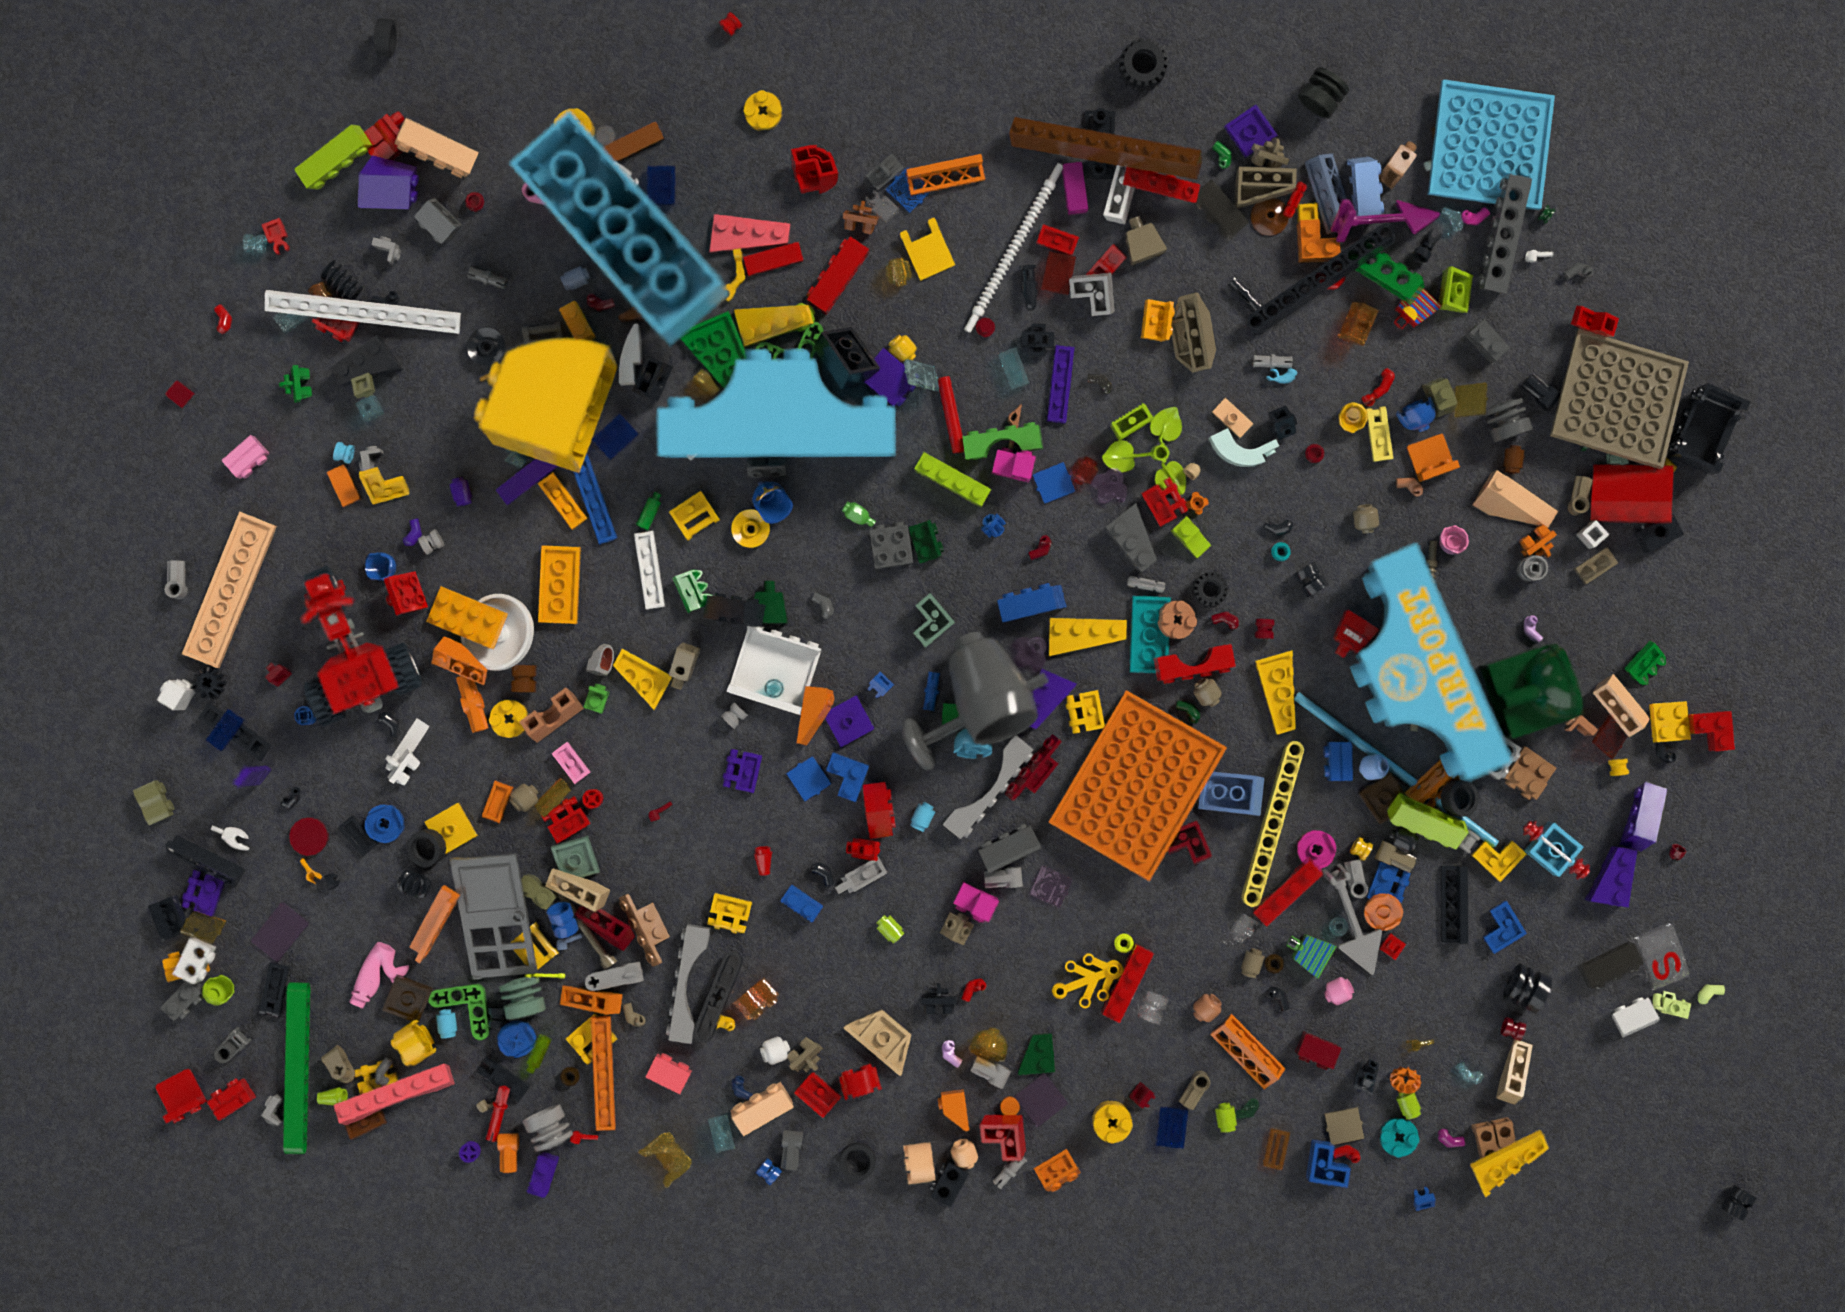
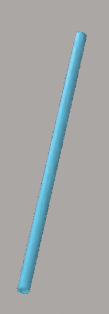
(1394, 768)

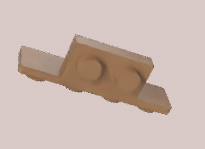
(647, 927)

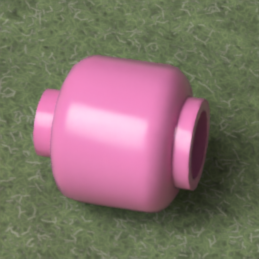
(1339, 991)

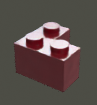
(1192, 838)

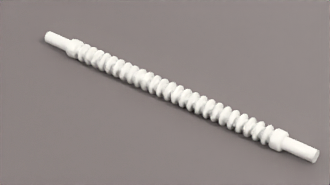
(978, 310)

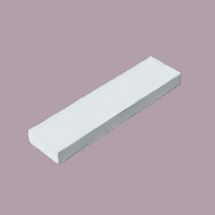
(649, 570)

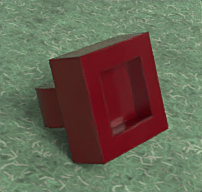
(277, 674)
(1142, 1095)

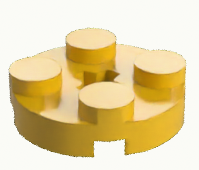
(763, 121)
(497, 718)

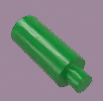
(649, 511)

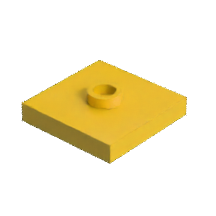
(453, 827)

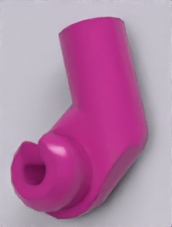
(1475, 219)

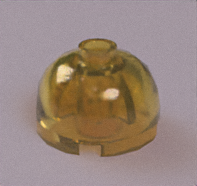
(989, 1044)

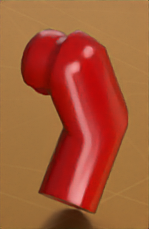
(971, 987)
(1347, 1151)

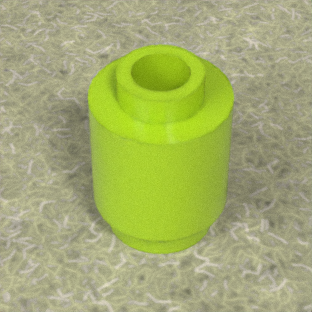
(889, 928)
(1408, 1105)
(1226, 1117)

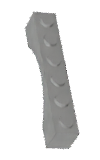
(963, 818)
(682, 1024)

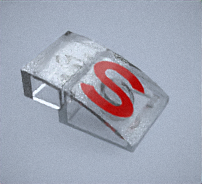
(1662, 956)

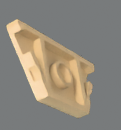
(883, 1038)

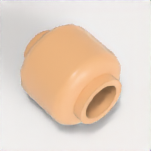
(964, 1154)

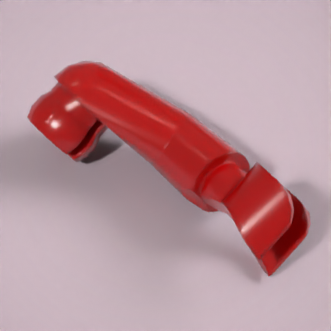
(1388, 378)

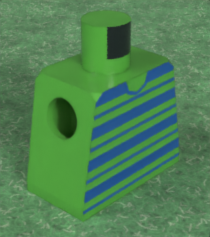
(1311, 953)

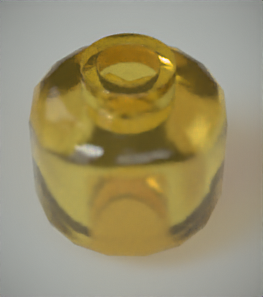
(898, 271)

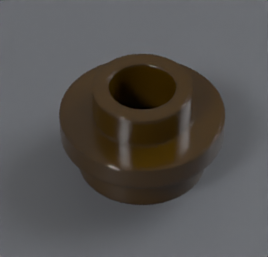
(1280, 963)
(565, 1080)

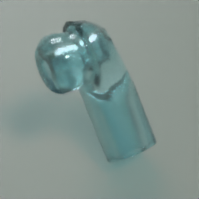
(1454, 217)
(1469, 1076)

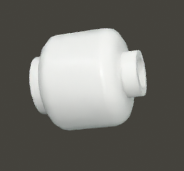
(774, 1050)

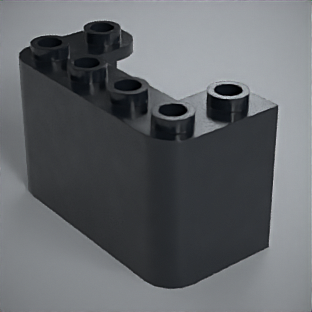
(1706, 428)

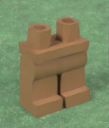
(1493, 1135)

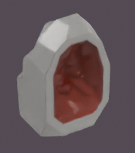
(601, 660)

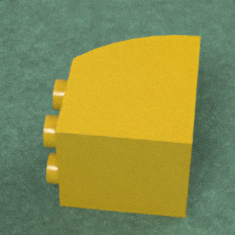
(548, 400)

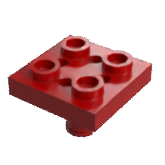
(405, 593)

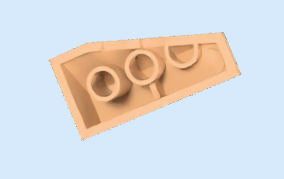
(1511, 501)

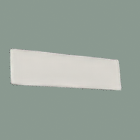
(412, 738)

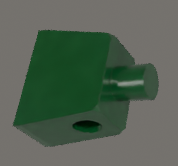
(775, 607)

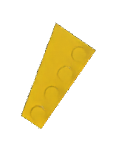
(1078, 634)
(1277, 683)

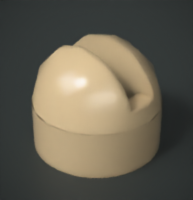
(1192, 471)

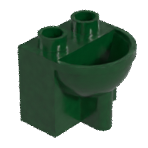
(1533, 690)

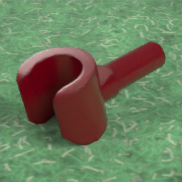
(654, 814)

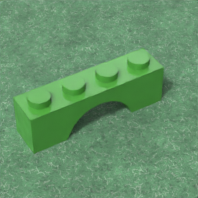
(978, 445)

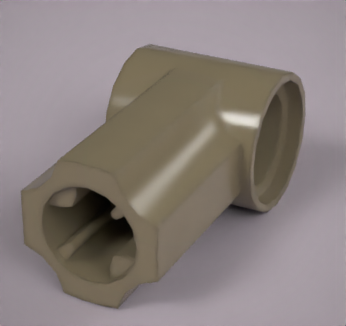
(1580, 494)
(1390, 855)
(1194, 1091)

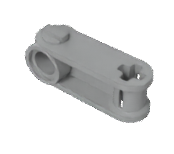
(616, 976)

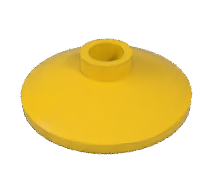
(740, 529)

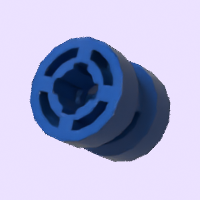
(308, 716)
(771, 1175)

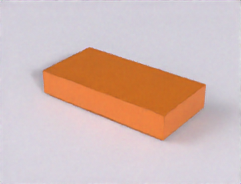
(344, 485)
(497, 802)

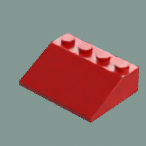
(1632, 494)

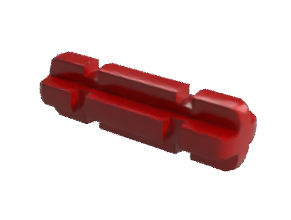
(1294, 200)

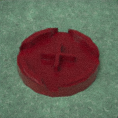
(308, 836)

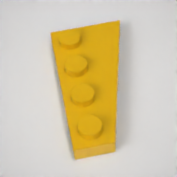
(769, 322)
(1496, 1167)

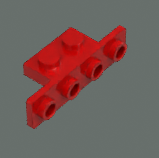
(1161, 184)

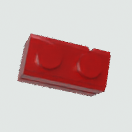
(231, 1099)

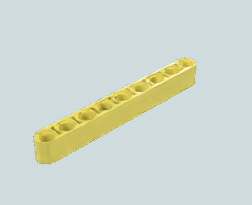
(1273, 833)

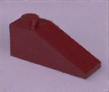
(606, 926)

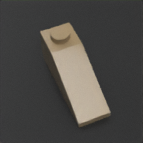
(578, 889)
(1515, 1073)

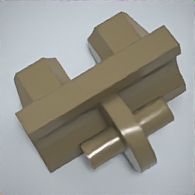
(1272, 153)
(807, 1059)

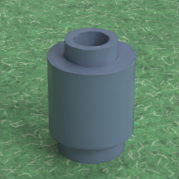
(575, 278)

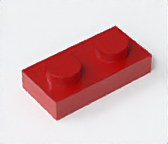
(1057, 240)

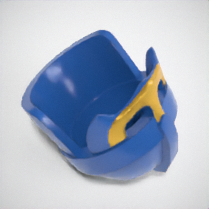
(771, 502)

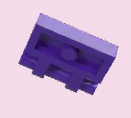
(748, 770)
(209, 894)

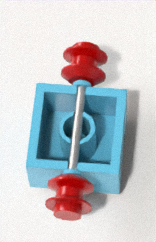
(1554, 849)

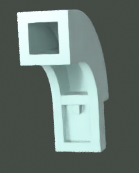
(1236, 455)

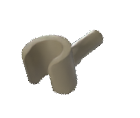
(483, 1106)

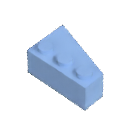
(1366, 186)

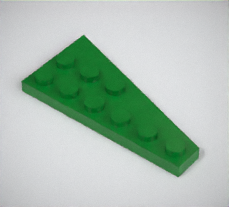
(716, 346)

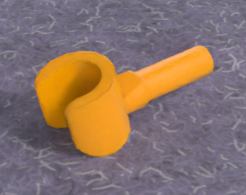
(310, 873)

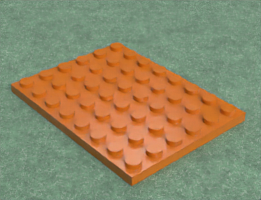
(1137, 785)

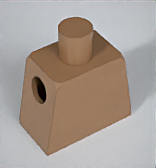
(1398, 164)

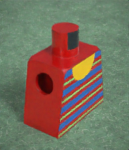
(1420, 310)

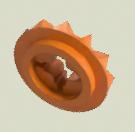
(1411, 1085)

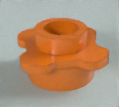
(1197, 498)

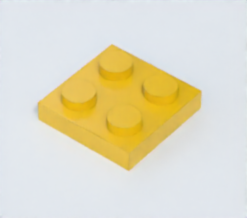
(1669, 721)

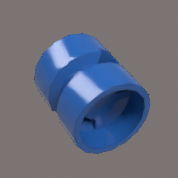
(562, 920)

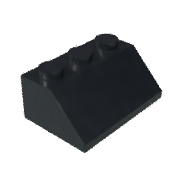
(846, 357)

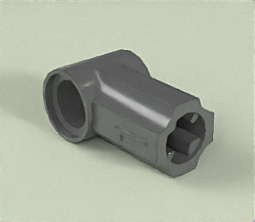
(791, 1145)

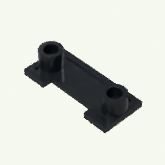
(1106, 125)

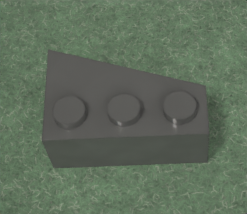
(1132, 538)

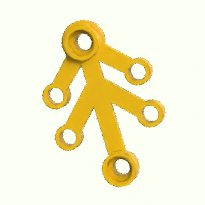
(1091, 978)

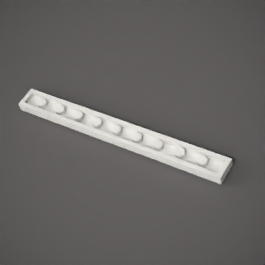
(362, 311)

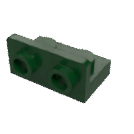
(925, 541)

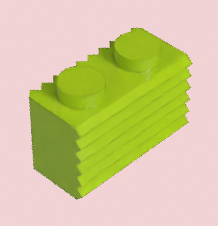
(1131, 421)

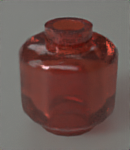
(1084, 470)

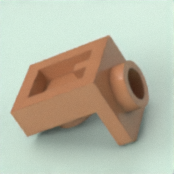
(1583, 724)

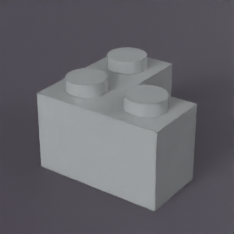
(1096, 287)

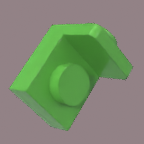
(596, 698)

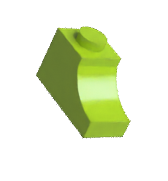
(1191, 537)

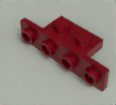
(1036, 770)

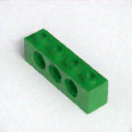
(1407, 292)

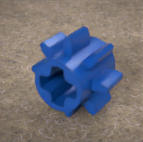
(993, 525)

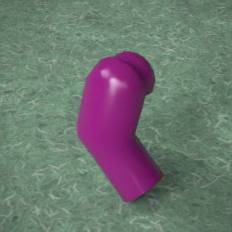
(1450, 1141)

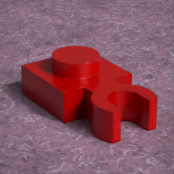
(275, 234)

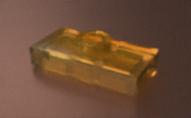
(552, 797)

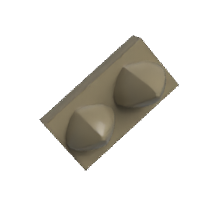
(1596, 565)

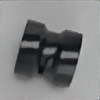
(497, 1017)

